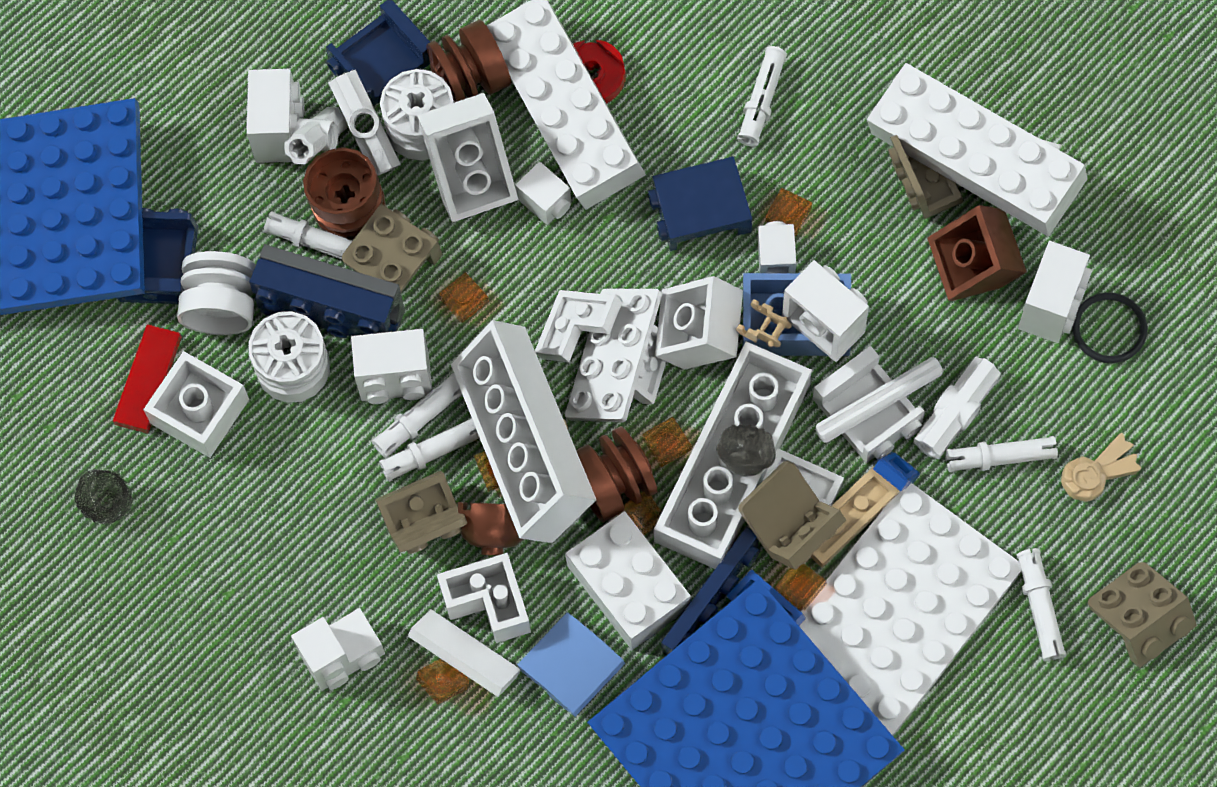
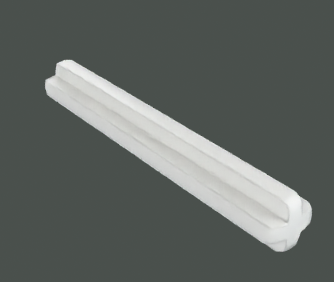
(879, 399)

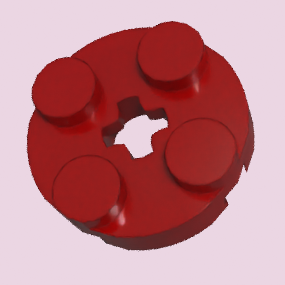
(610, 65)

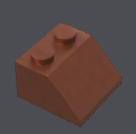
(976, 253)

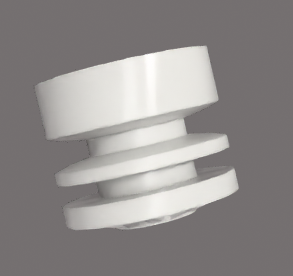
(403, 101)
(216, 293)
(292, 375)

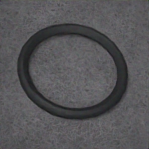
(1103, 358)

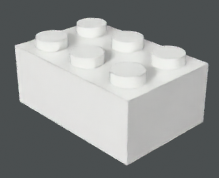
(468, 157)
(628, 580)

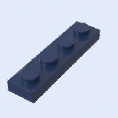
(720, 582)

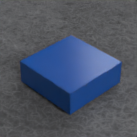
(896, 471)

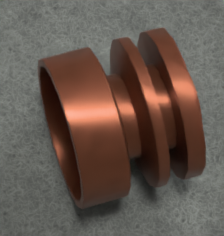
(471, 63)
(342, 191)
(616, 473)

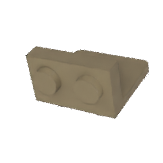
(923, 185)
(391, 248)
(421, 513)
(789, 516)
(1144, 612)

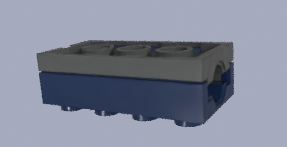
(325, 293)

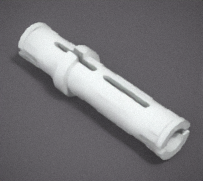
(752, 129)
(303, 234)
(409, 423)
(419, 454)
(1000, 454)
(1041, 604)

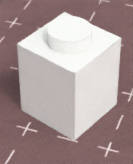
(544, 193)
(776, 248)

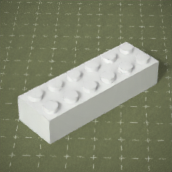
(565, 103)
(978, 149)
(523, 432)
(703, 507)

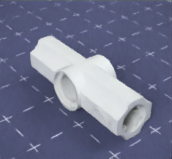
(354, 102)
(315, 135)
(957, 407)

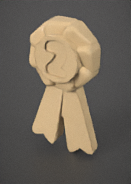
(1087, 478)

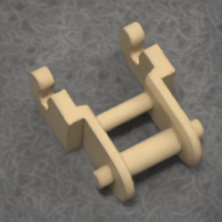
(772, 340)

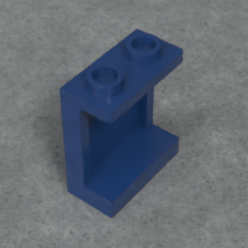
(381, 51)
(700, 202)
(166, 243)

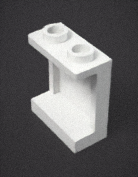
(878, 433)

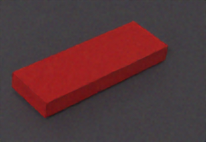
(147, 372)

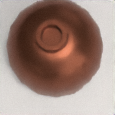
(488, 527)

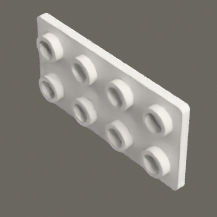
(619, 363)

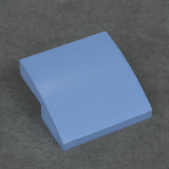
(571, 664)

